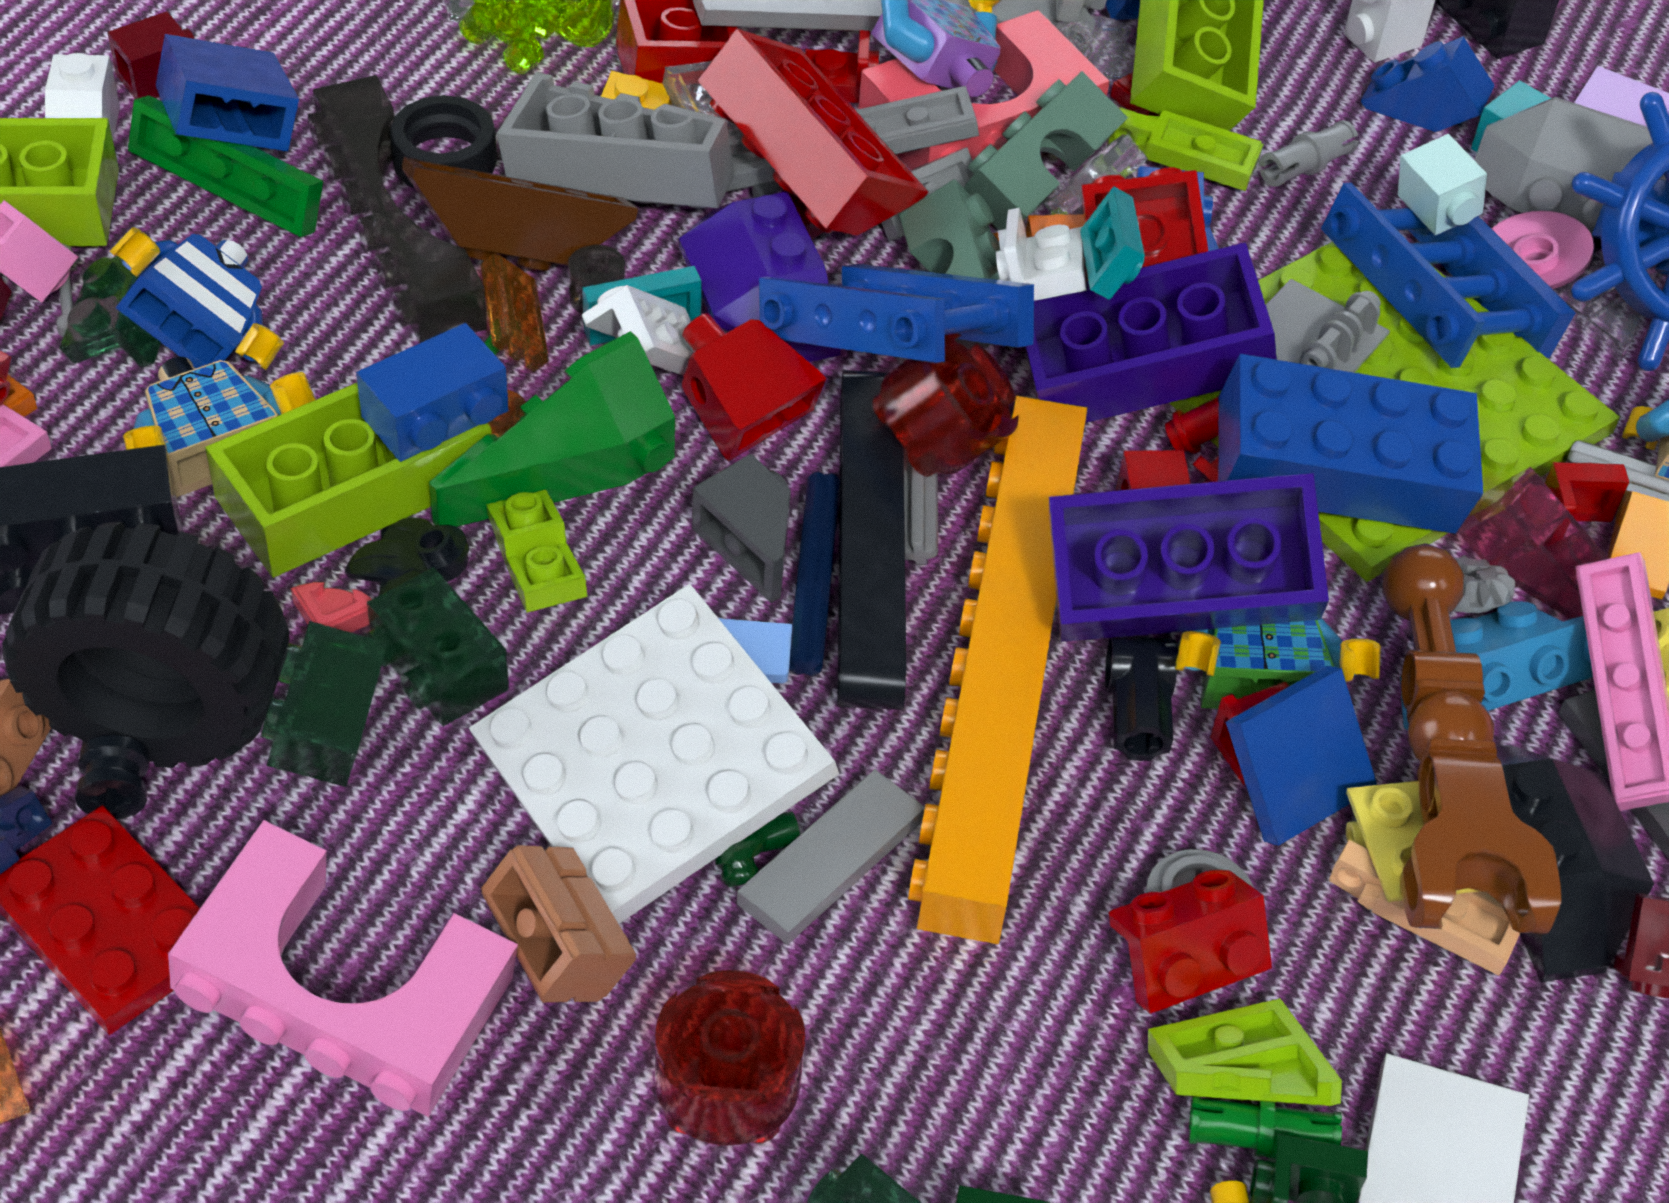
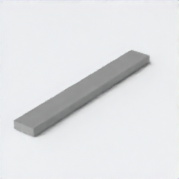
(837, 14)

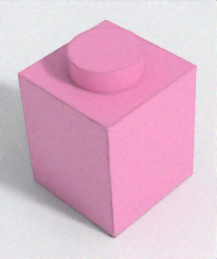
(31, 254)

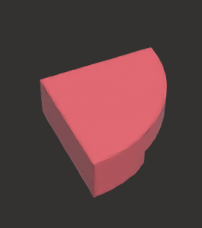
(331, 606)

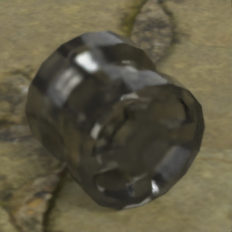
(591, 267)

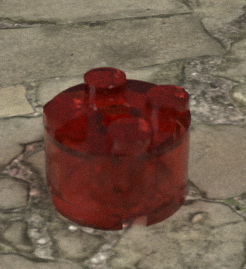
(947, 409)
(729, 1059)

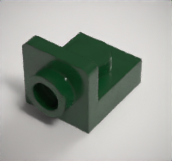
(1308, 1173)

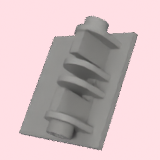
(1321, 331)

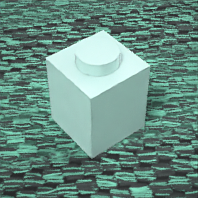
(1442, 184)

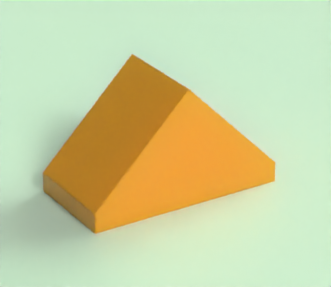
(1644, 528)

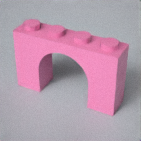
(394, 1045)

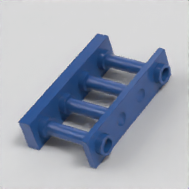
(1434, 304)
(898, 311)

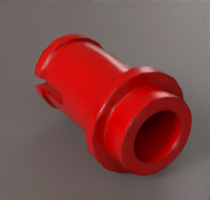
(1194, 427)

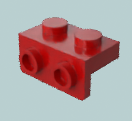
(1193, 938)

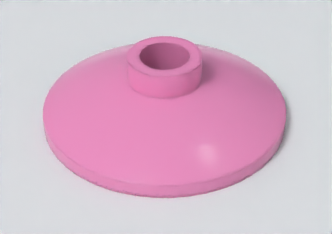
(1549, 243)

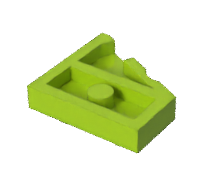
(1245, 1055)

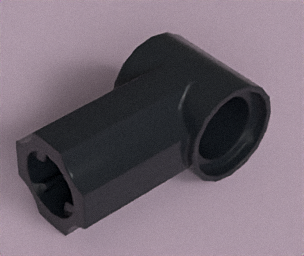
(1142, 685)

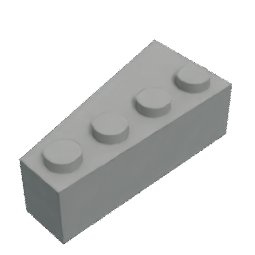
(616, 146)

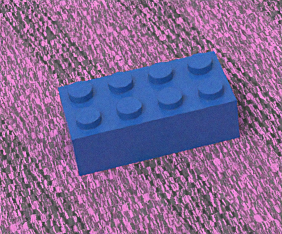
(1370, 440)

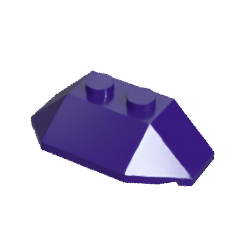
(749, 242)

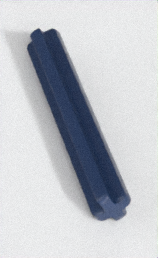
(814, 574)

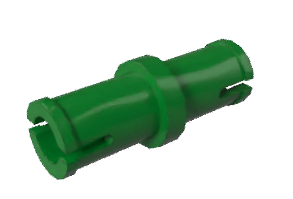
(1258, 1124)

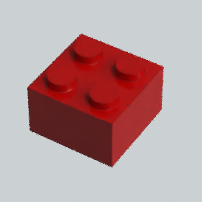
(664, 35)

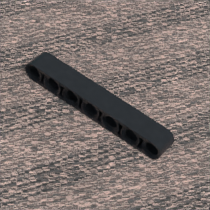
(870, 552)

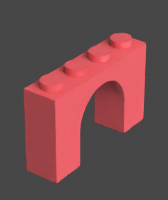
(1029, 62)

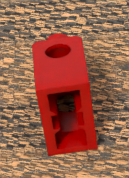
(746, 382)

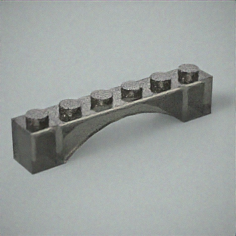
(429, 277)

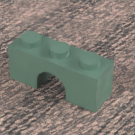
(1070, 125)
(953, 235)

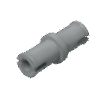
(1308, 153)

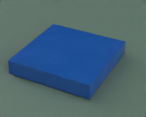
(1301, 754)

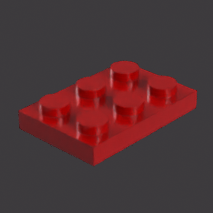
(99, 916)

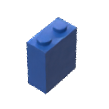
(226, 93)

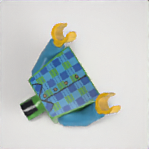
(1265, 655)

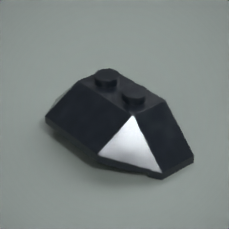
(1594, 860)

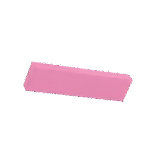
(1627, 678)

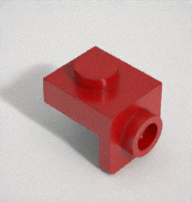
(1588, 489)

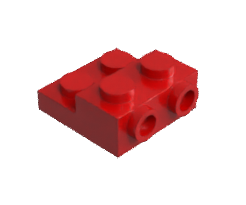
(1165, 208)

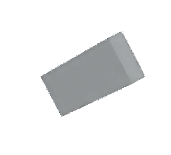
(830, 856)

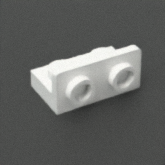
(1048, 260)
(650, 318)

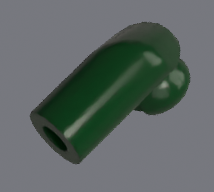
(738, 860)

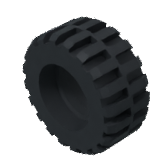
(147, 643)

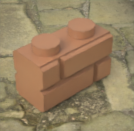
(559, 922)

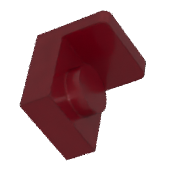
(1647, 947)

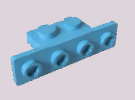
(1522, 652)

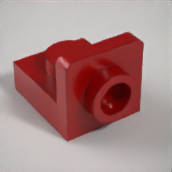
(845, 68)

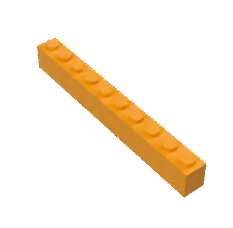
(1000, 681)

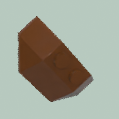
(516, 215)

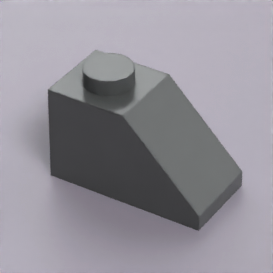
(746, 521)

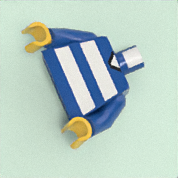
(196, 298)

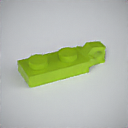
(1193, 146)

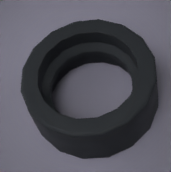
(440, 118)

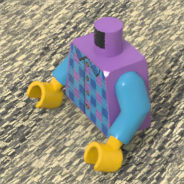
(942, 41)

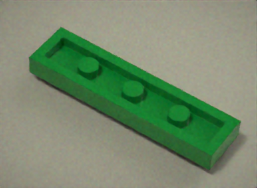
(228, 170)

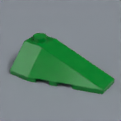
(579, 441)

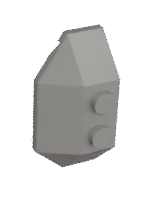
(1542, 148)

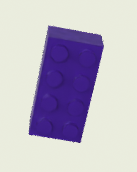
(1155, 339)
(1187, 557)

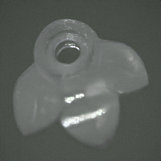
(1102, 43)

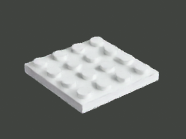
(654, 751)

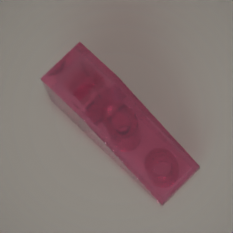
(1533, 539)

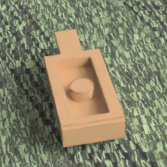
(1472, 926)

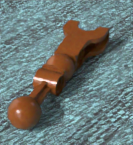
(1463, 794)

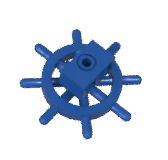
(1635, 232)

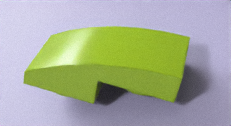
(536, 550)

